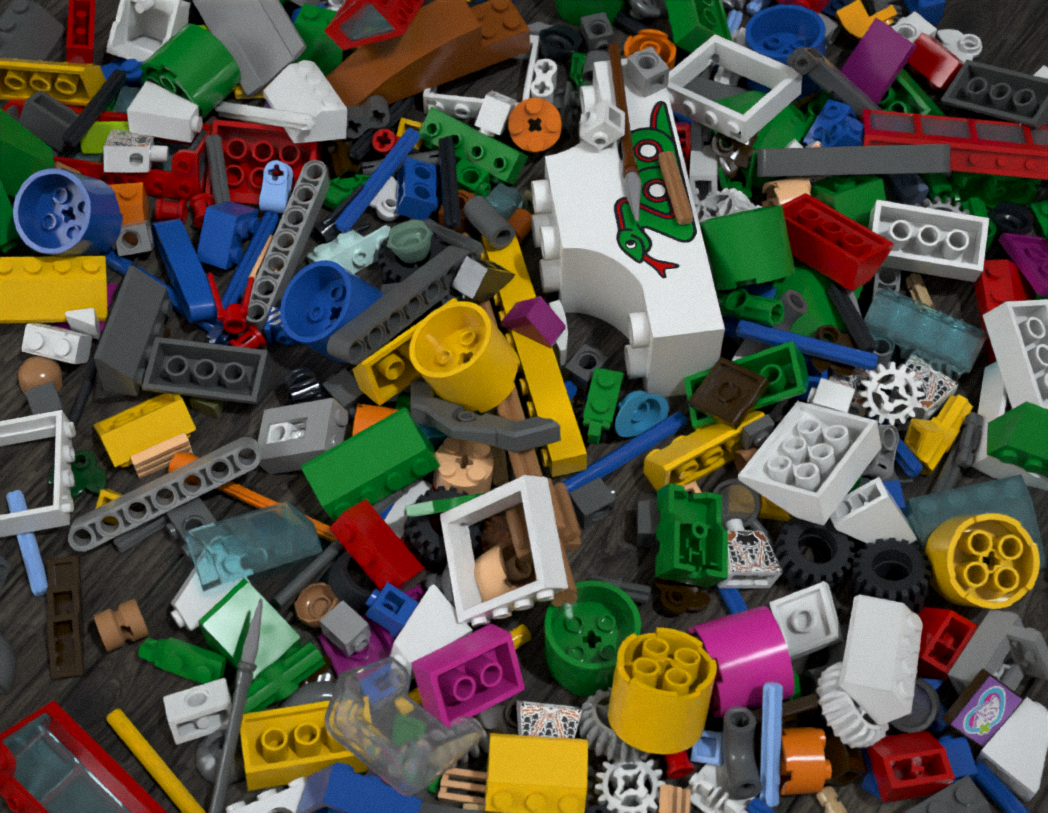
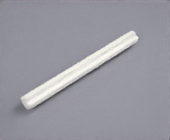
(265, 116)

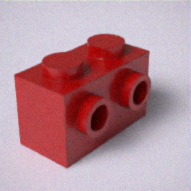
(934, 62)

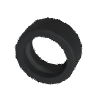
(345, 587)

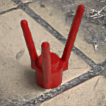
(235, 314)

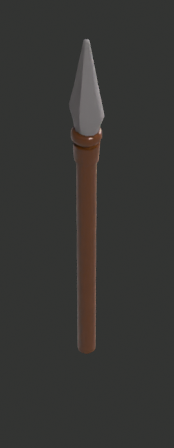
(630, 172)

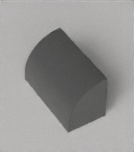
(47, 119)

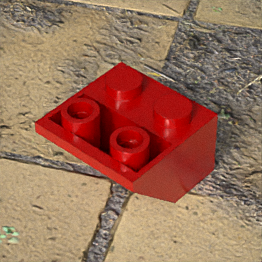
(942, 641)
(909, 766)

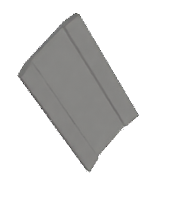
(256, 36)

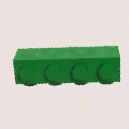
(480, 149)

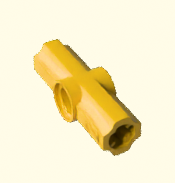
(950, 421)

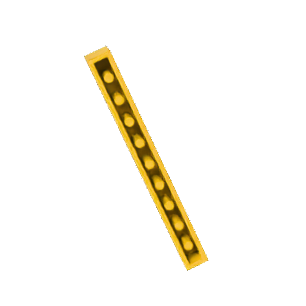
(538, 368)

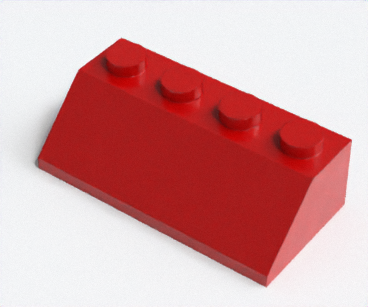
(833, 242)
(999, 284)

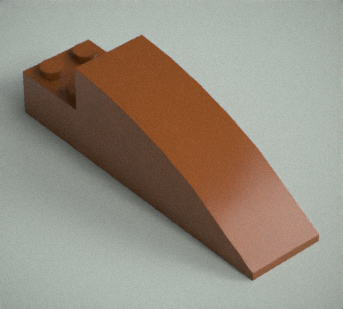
(439, 46)

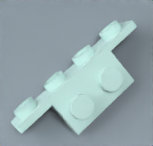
(351, 249)

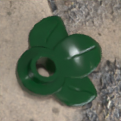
(85, 475)

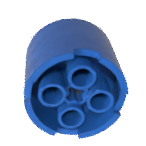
(779, 32)
(47, 212)
(322, 302)

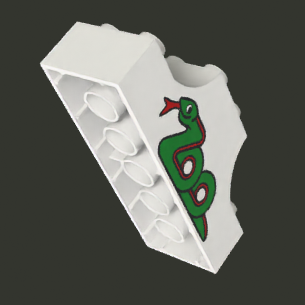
(635, 275)

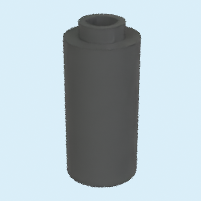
(489, 222)

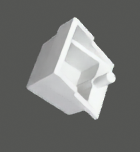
(145, 26)

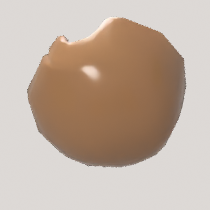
(38, 371)
(315, 604)

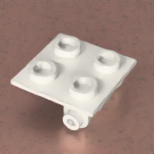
(712, 793)

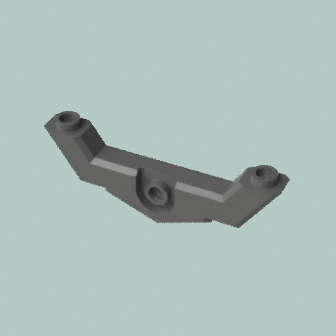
(813, 64)
(487, 429)

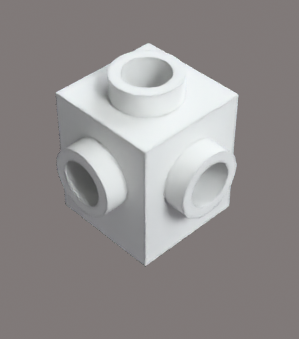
(602, 124)

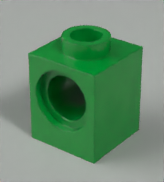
(472, 178)

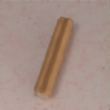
(675, 188)

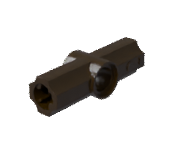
(339, 154)

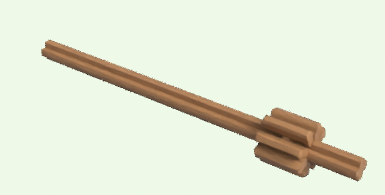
(527, 464)

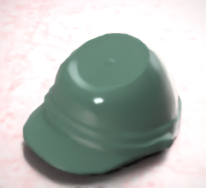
(410, 241)

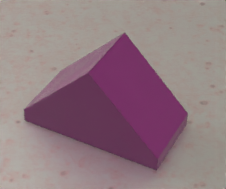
(535, 321)

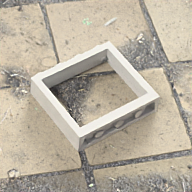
(779, 77)
(470, 107)
(35, 428)
(544, 544)

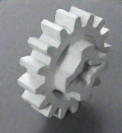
(885, 404)
(619, 777)

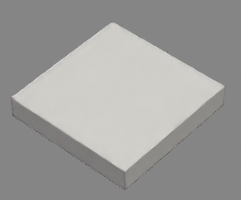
(807, 620)

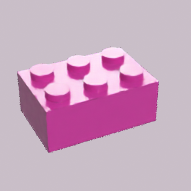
(469, 674)

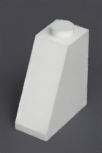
(163, 114)
(703, 173)
(872, 515)
(192, 603)
(428, 629)
(1019, 750)

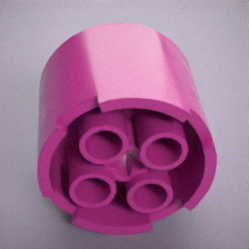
(747, 655)

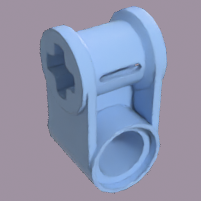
(275, 190)

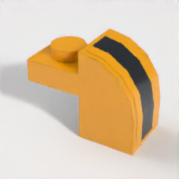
(856, 21)

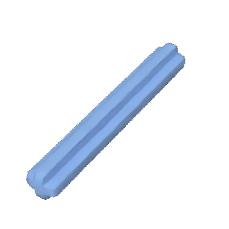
(29, 548)
(771, 743)

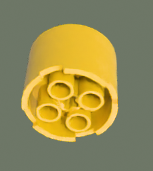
(464, 356)
(957, 557)
(661, 691)

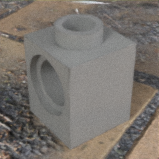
(647, 71)
(144, 234)
(346, 629)

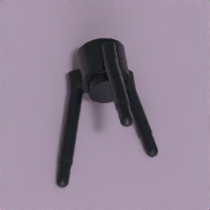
(326, 229)

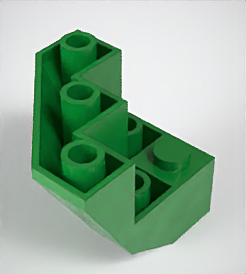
(775, 134)
(813, 289)

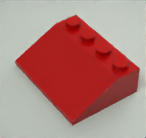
(248, 151)

